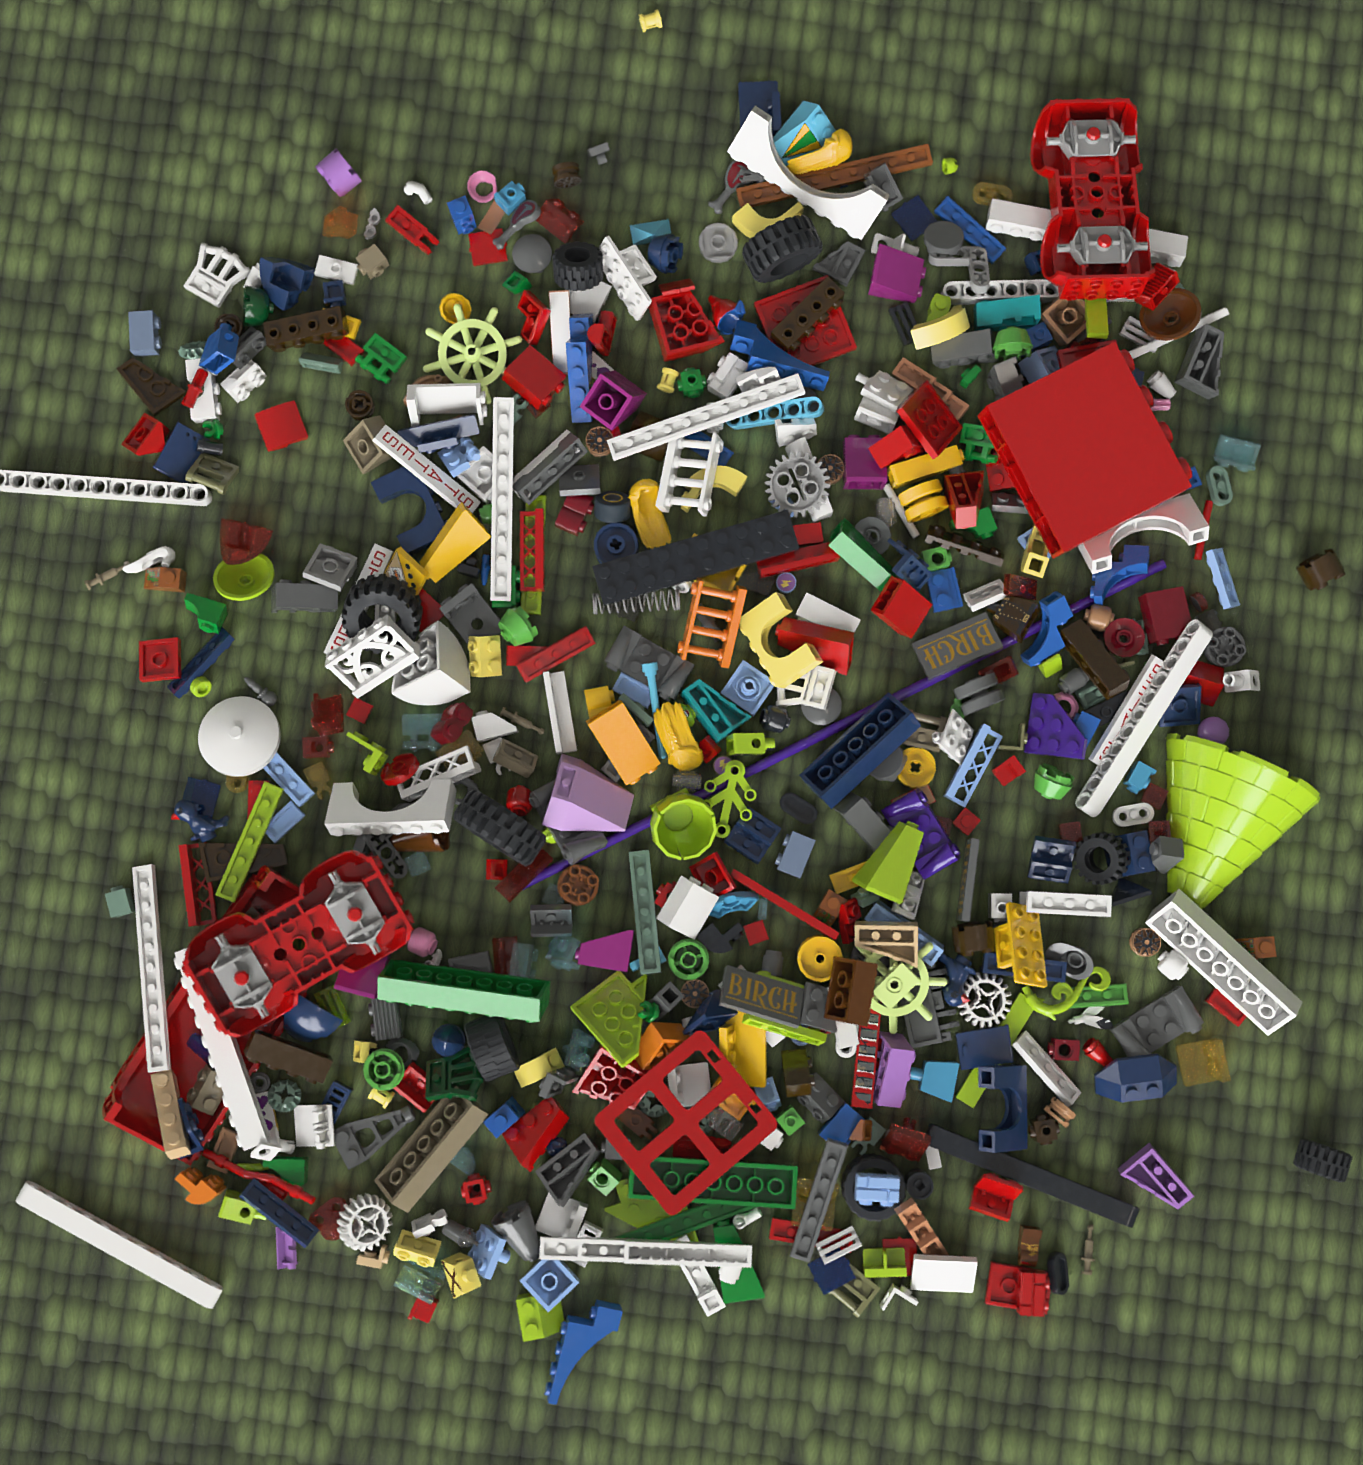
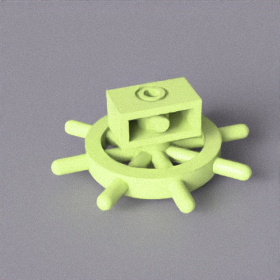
(897, 983)

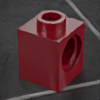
(1072, 1053)

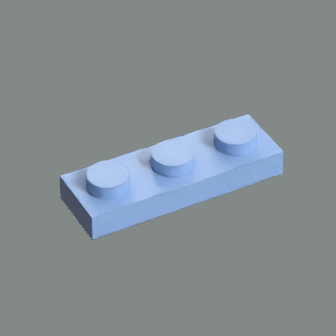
(1222, 578)
(289, 780)

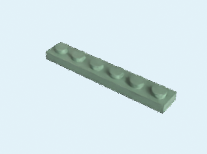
(644, 912)

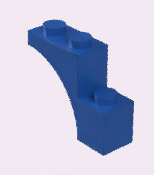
(1131, 562)
(1049, 641)

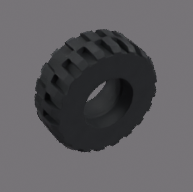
(499, 827)

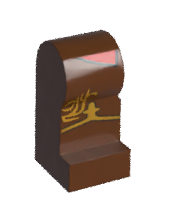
(1028, 1245)

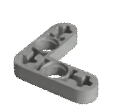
(968, 259)

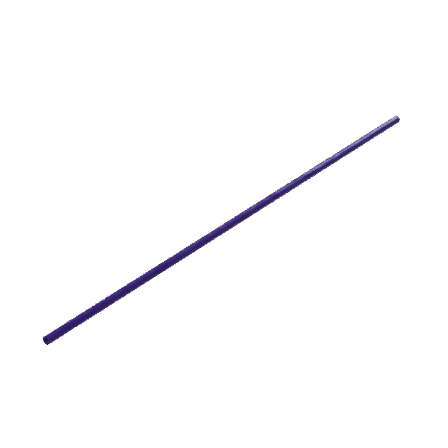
(842, 724)

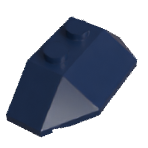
(1136, 1078)

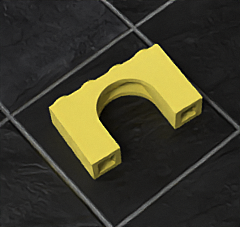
(757, 625)

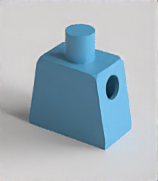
(937, 1078)

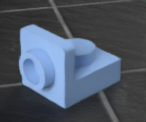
(769, 1095)

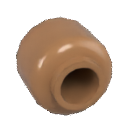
(1099, 617)

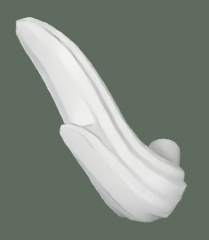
(163, 554)

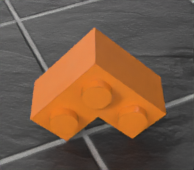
(658, 1042)

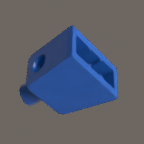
(219, 349)
(504, 1117)

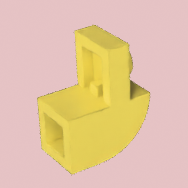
(538, 1067)

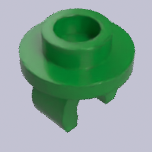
(215, 427)
(652, 1011)

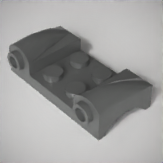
(632, 650)
(573, 844)
(1157, 1023)

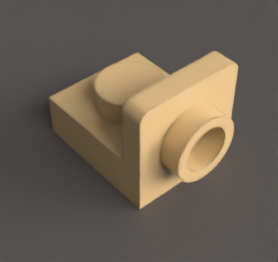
(370, 1258)

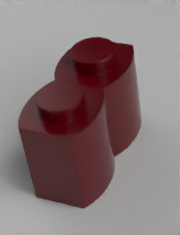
(574, 513)
(451, 723)

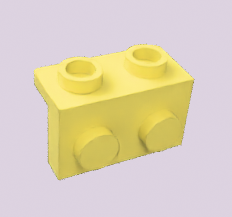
(485, 656)
(420, 1250)

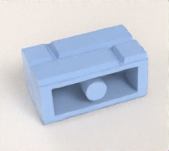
(876, 1188)

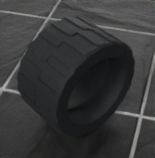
(492, 1047)
(859, 1164)

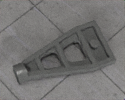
(349, 1145)

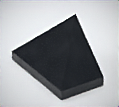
(1128, 891)

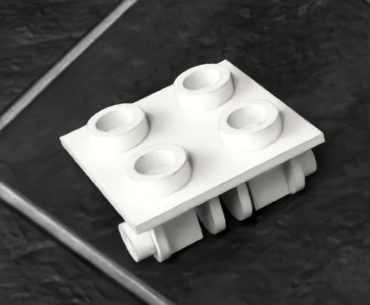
(955, 737)
(314, 1125)

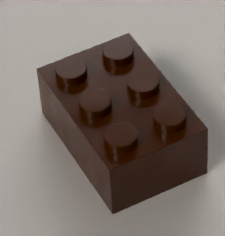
(850, 991)

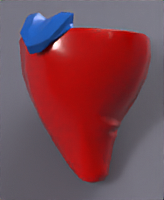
(726, 313)

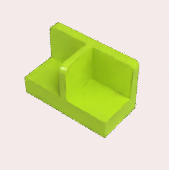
(884, 1262)

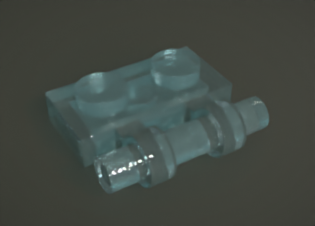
(420, 725)
(418, 1284)

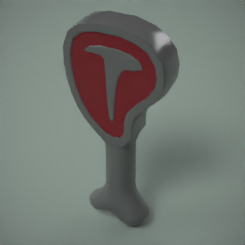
(731, 183)
(524, 214)

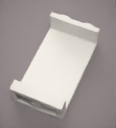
(445, 400)

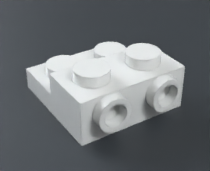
(479, 475)

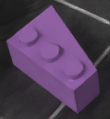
(893, 1071)
(1154, 1174)

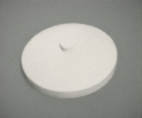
(239, 736)

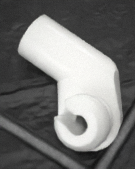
(414, 187)
(744, 1219)

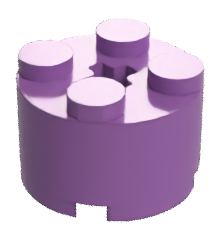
(338, 173)

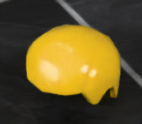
(447, 304)

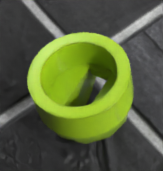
(949, 165)

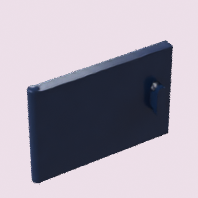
(179, 453)
(984, 1047)

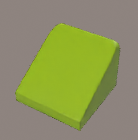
(1051, 665)

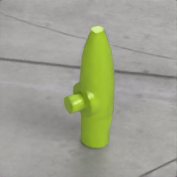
(253, 1166)

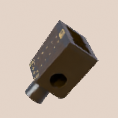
(1014, 616)

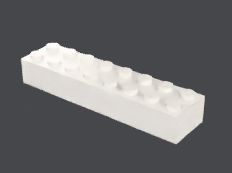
(1224, 962)

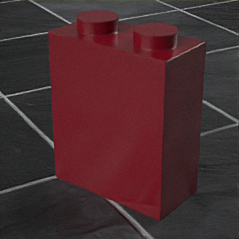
(1164, 614)

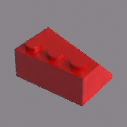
(682, 326)
(606, 1078)

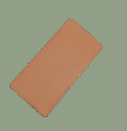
(491, 218)

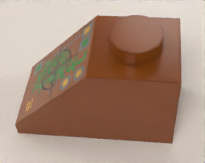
(165, 579)
(828, 908)
(1259, 946)

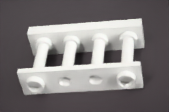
(674, 461)
(1066, 903)

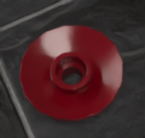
(1131, 631)

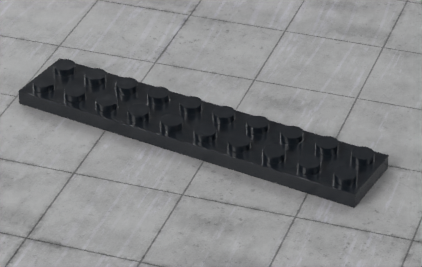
(695, 557)

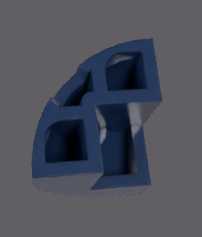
(284, 280)
(309, 1021)

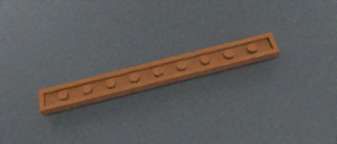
(838, 175)

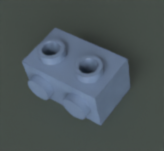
(144, 333)
(795, 854)

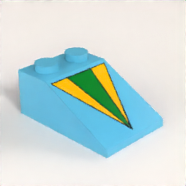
(803, 132)

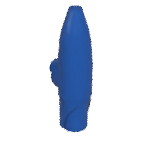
(485, 568)

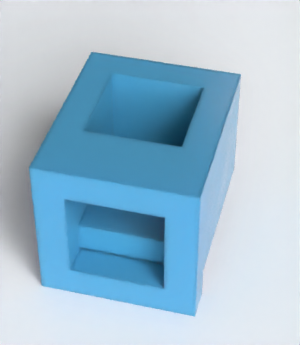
(510, 203)
(1138, 777)

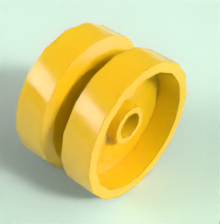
(923, 501)
(807, 954)

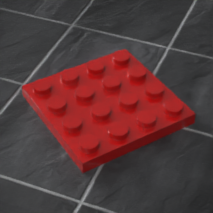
(827, 341)

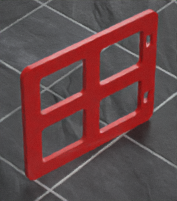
(685, 1123)

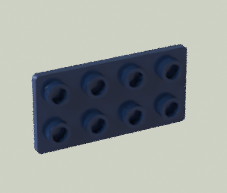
(764, 96)

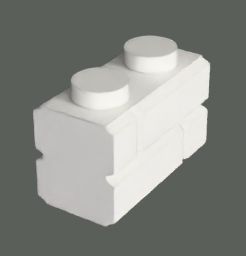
(723, 381)

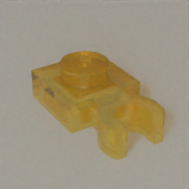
(317, 777)

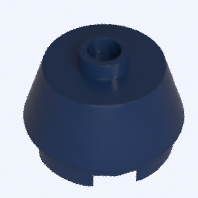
(665, 252)

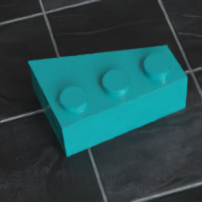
(1005, 313)
(713, 711)

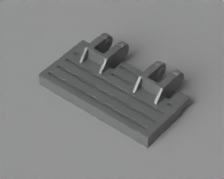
(925, 1032)

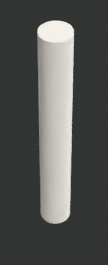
(901, 510)

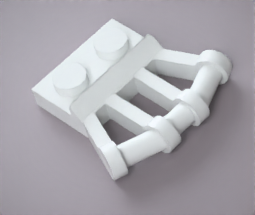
(208, 285)
(815, 689)

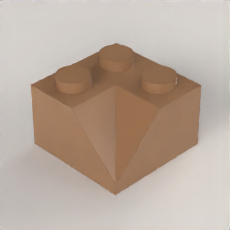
(1064, 319)

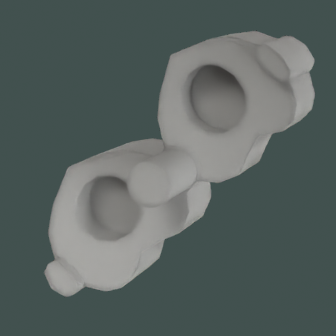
(373, 220)

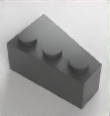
(965, 349)
(1202, 362)
(1004, 378)
(303, 597)
(863, 819)
(568, 1168)

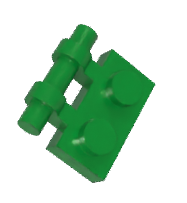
(384, 353)
(973, 436)

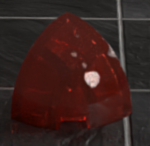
(242, 541)

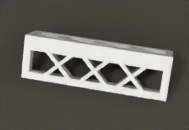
(560, 712)
(455, 774)

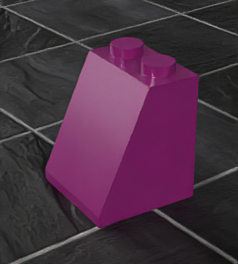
(896, 275)
(612, 399)
(860, 467)
(607, 952)
(363, 981)

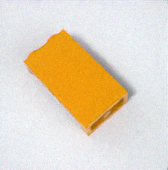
(623, 743)

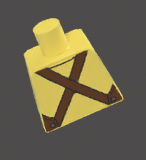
(461, 1275)

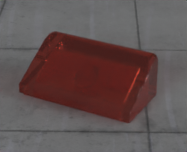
(502, 954)

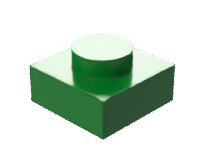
(969, 376)

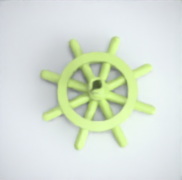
(472, 353)

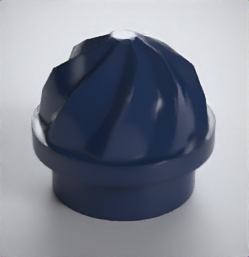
(556, 1145)

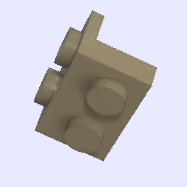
(205, 1094)

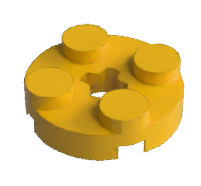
(927, 768)

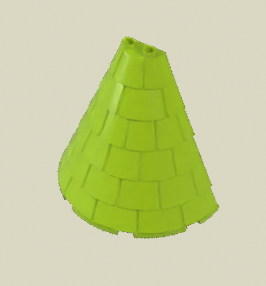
(1225, 812)

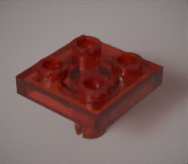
(905, 1141)

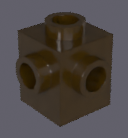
(1036, 1129)

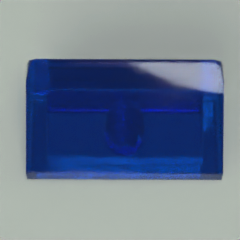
(197, 1046)

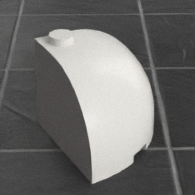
(438, 674)

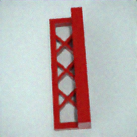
(539, 548)
(797, 560)
(191, 889)

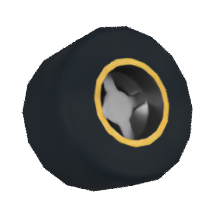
(612, 507)

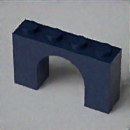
(404, 482)
(1012, 1131)

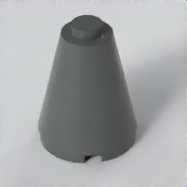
(519, 1230)

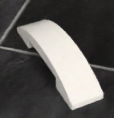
(703, 1286)

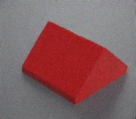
(1210, 679)
(714, 874)

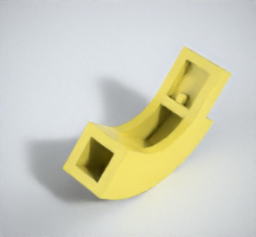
(750, 222)
(941, 329)
(725, 478)
(1035, 555)

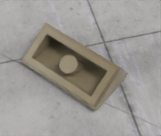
(515, 758)

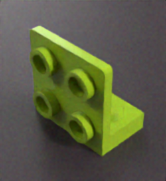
(374, 762)

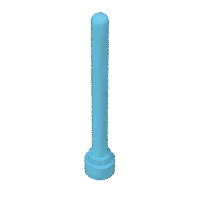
(650, 671)

